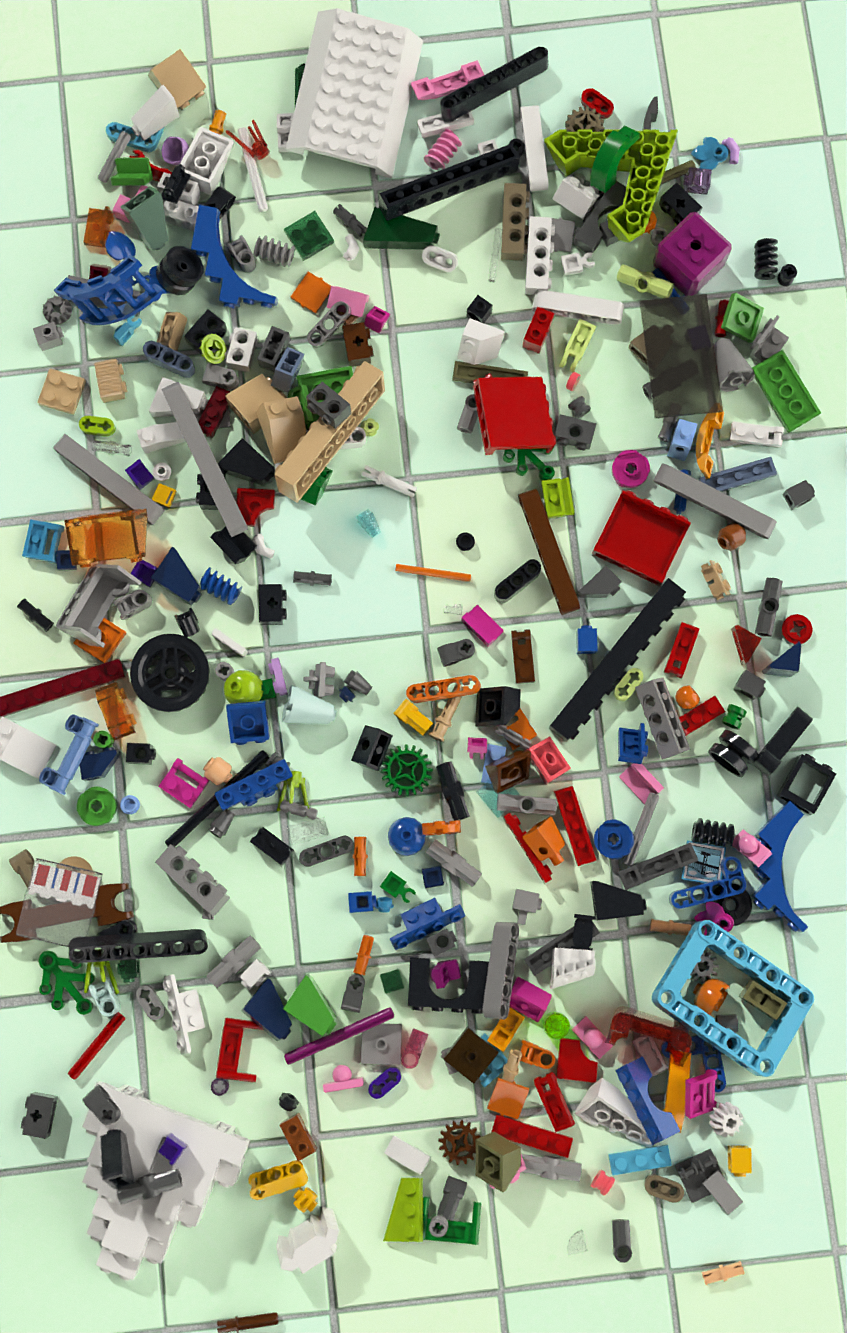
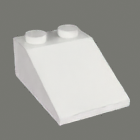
(207, 159)
(24, 748)

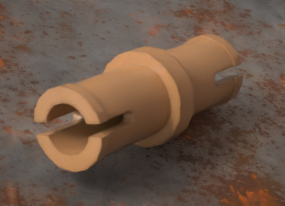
(670, 927)

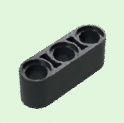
(521, 573)

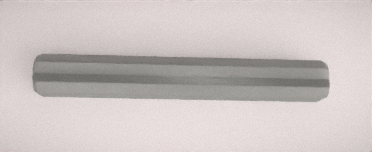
(641, 827)

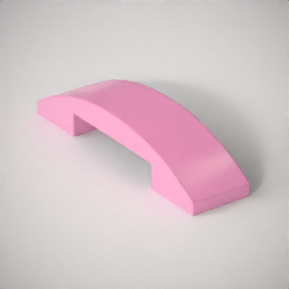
(446, 84)

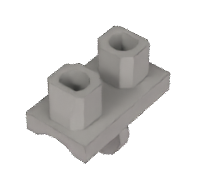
(317, 680)

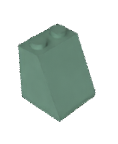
(148, 217)

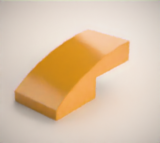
(505, 1030)

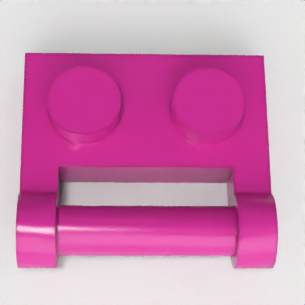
(181, 789)
(696, 1091)

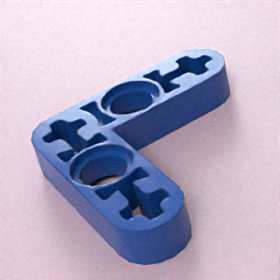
(700, 1048)

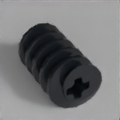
(765, 258)
(713, 832)

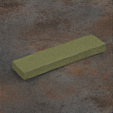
(468, 372)

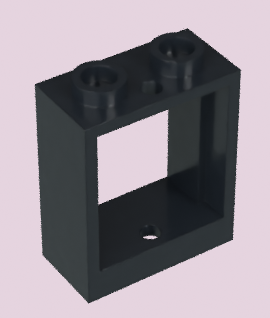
(800, 803)

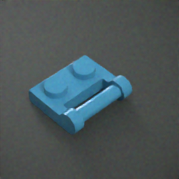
(37, 539)

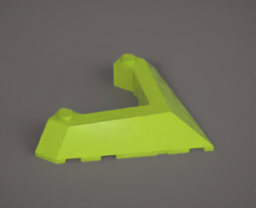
(644, 160)

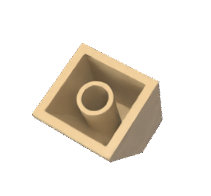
(179, 79)
(249, 397)

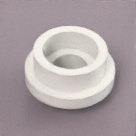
(162, 477)

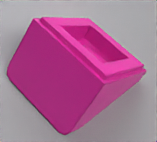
(376, 319)

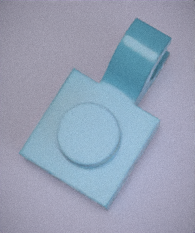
(126, 330)

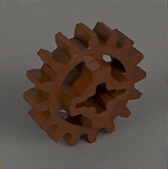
(448, 1135)

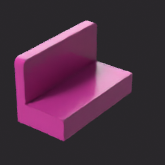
(482, 625)
(529, 999)

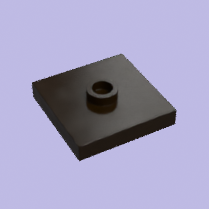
(470, 1055)

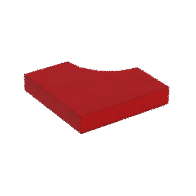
(254, 502)
(573, 1063)

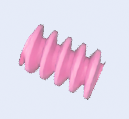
(442, 150)

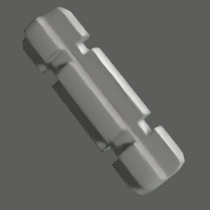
(513, 737)
(299, 810)

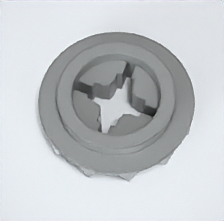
(65, 309)

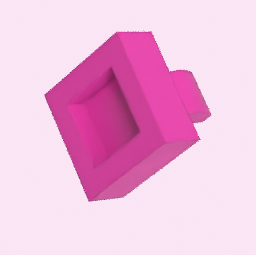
(477, 745)

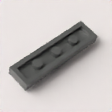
(542, 957)

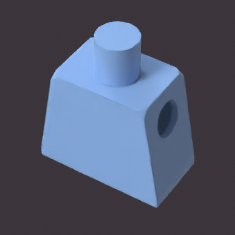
(683, 438)

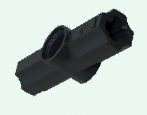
(452, 791)

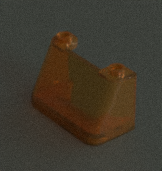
(107, 537)

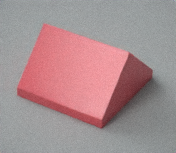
(548, 760)

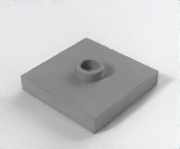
(382, 1044)

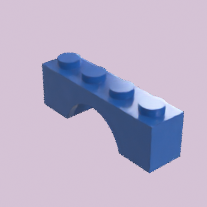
(656, 1123)

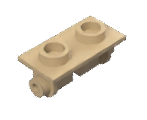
(714, 572)

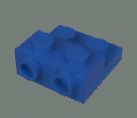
(248, 722)

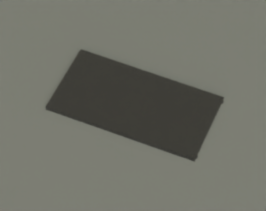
(680, 356)

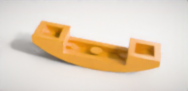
(703, 442)
(676, 1090)

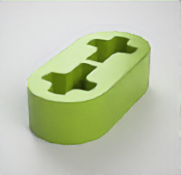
(96, 430)

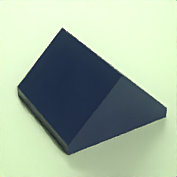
(787, 664)

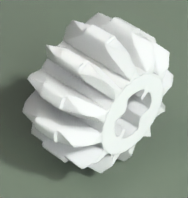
(726, 1119)

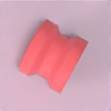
(602, 1182)

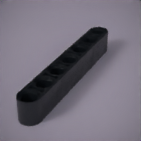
(494, 84)
(129, 941)

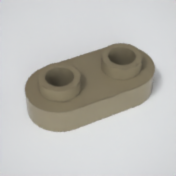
(663, 1188)

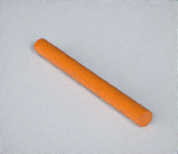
(433, 572)

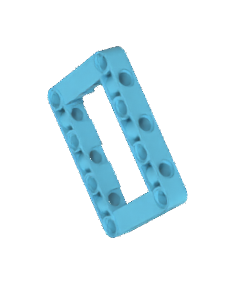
(755, 966)

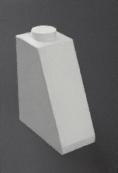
(155, 114)
(160, 407)

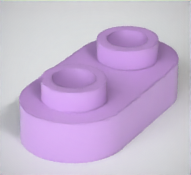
(276, 669)

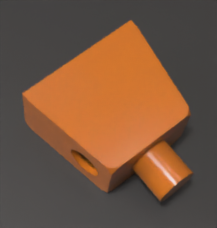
(545, 841)

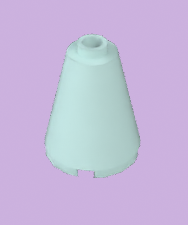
(306, 708)

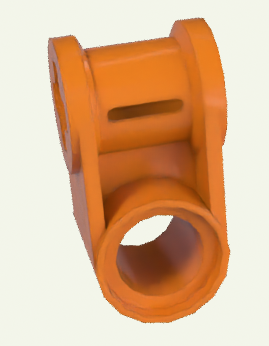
(534, 1054)

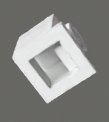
(254, 974)

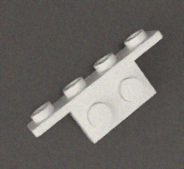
(185, 1013)

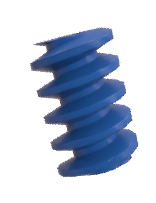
(220, 587)

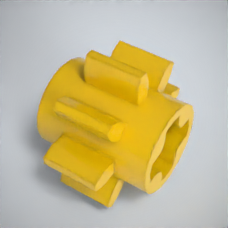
(305, 1199)

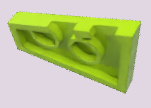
(407, 1213)

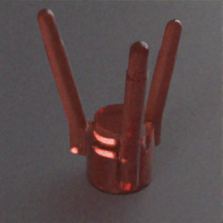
(260, 147)

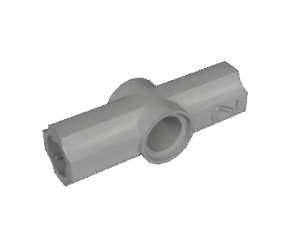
(539, 805)
(454, 863)
(233, 961)
(552, 1167)

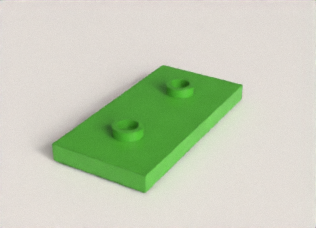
(785, 391)

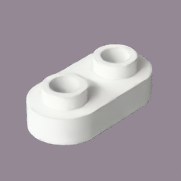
(440, 258)

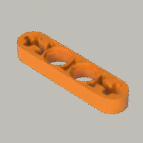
(443, 689)

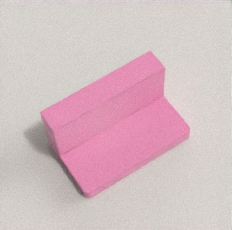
(354, 299)
(640, 781)

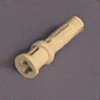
(443, 721)

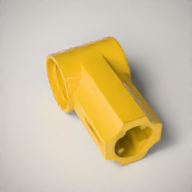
(409, 714)

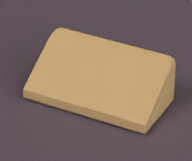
(172, 330)

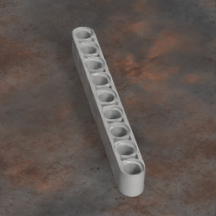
(205, 459)

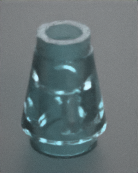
(368, 523)

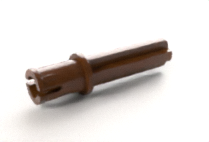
(248, 1322)

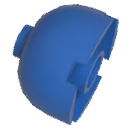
(406, 836)

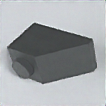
(601, 585)

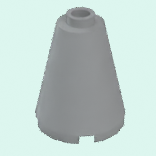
(731, 366)

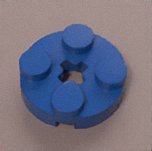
(606, 831)

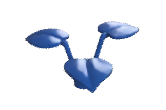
(119, 247)

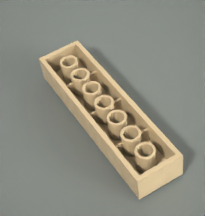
(324, 441)

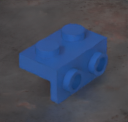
(632, 744)

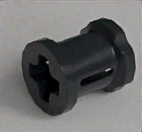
(788, 269)

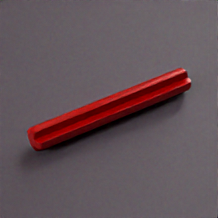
(96, 1045)

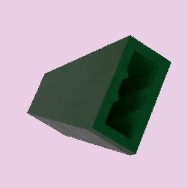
(399, 233)

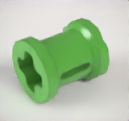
(99, 737)

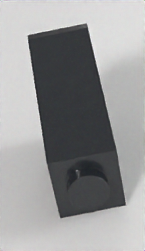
(247, 464)
(614, 902)
(116, 1159)

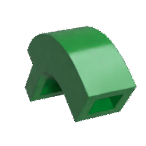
(608, 157)

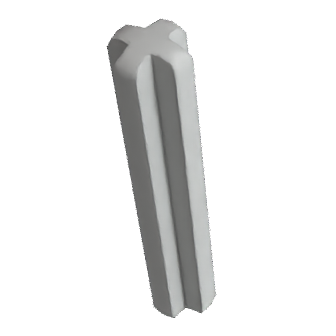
(115, 153)

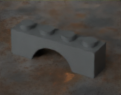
(589, 235)

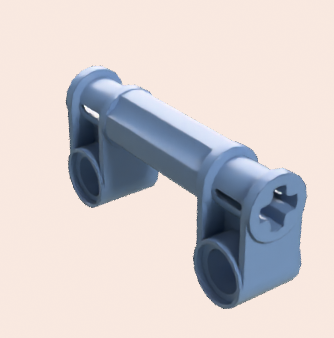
(83, 730)

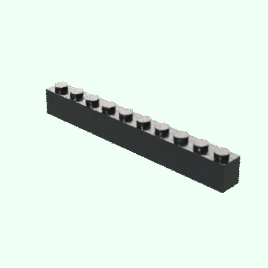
(617, 659)

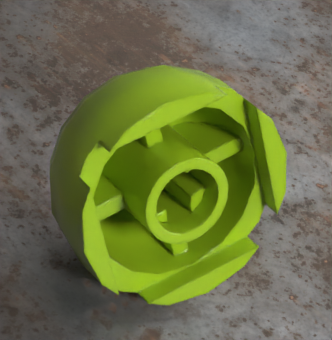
(243, 687)

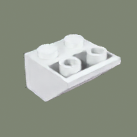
(577, 194)

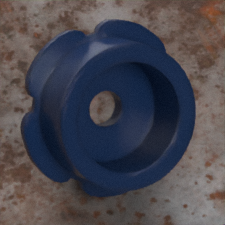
(346, 694)

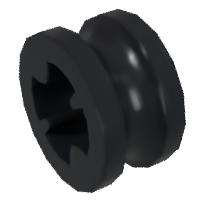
(520, 144)

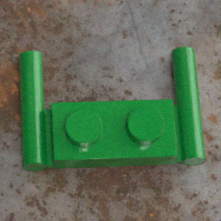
(457, 1230)

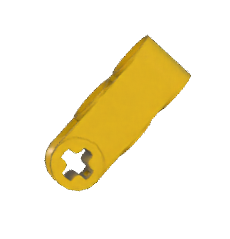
(277, 1180)

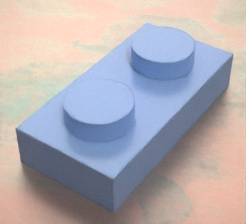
(493, 754)

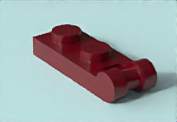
(214, 412)

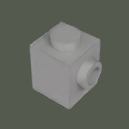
(48, 336)

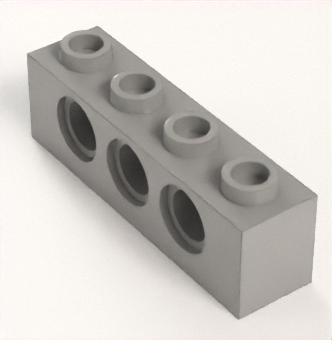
(662, 709)
(169, 863)

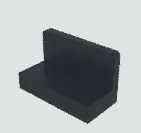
(237, 547)

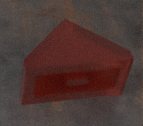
(745, 642)

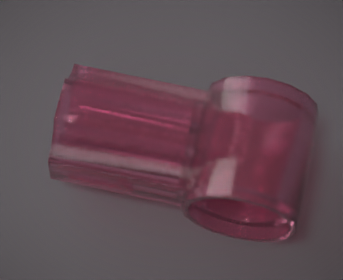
(414, 1046)

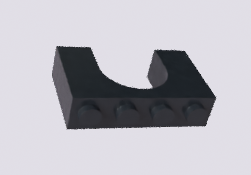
(421, 994)

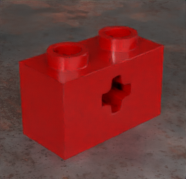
(538, 330)

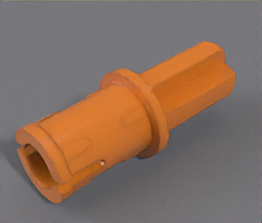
(363, 955)

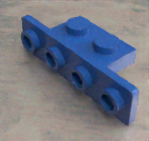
(254, 786)
(425, 920)

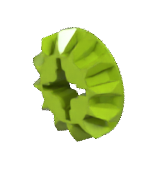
(217, 343)

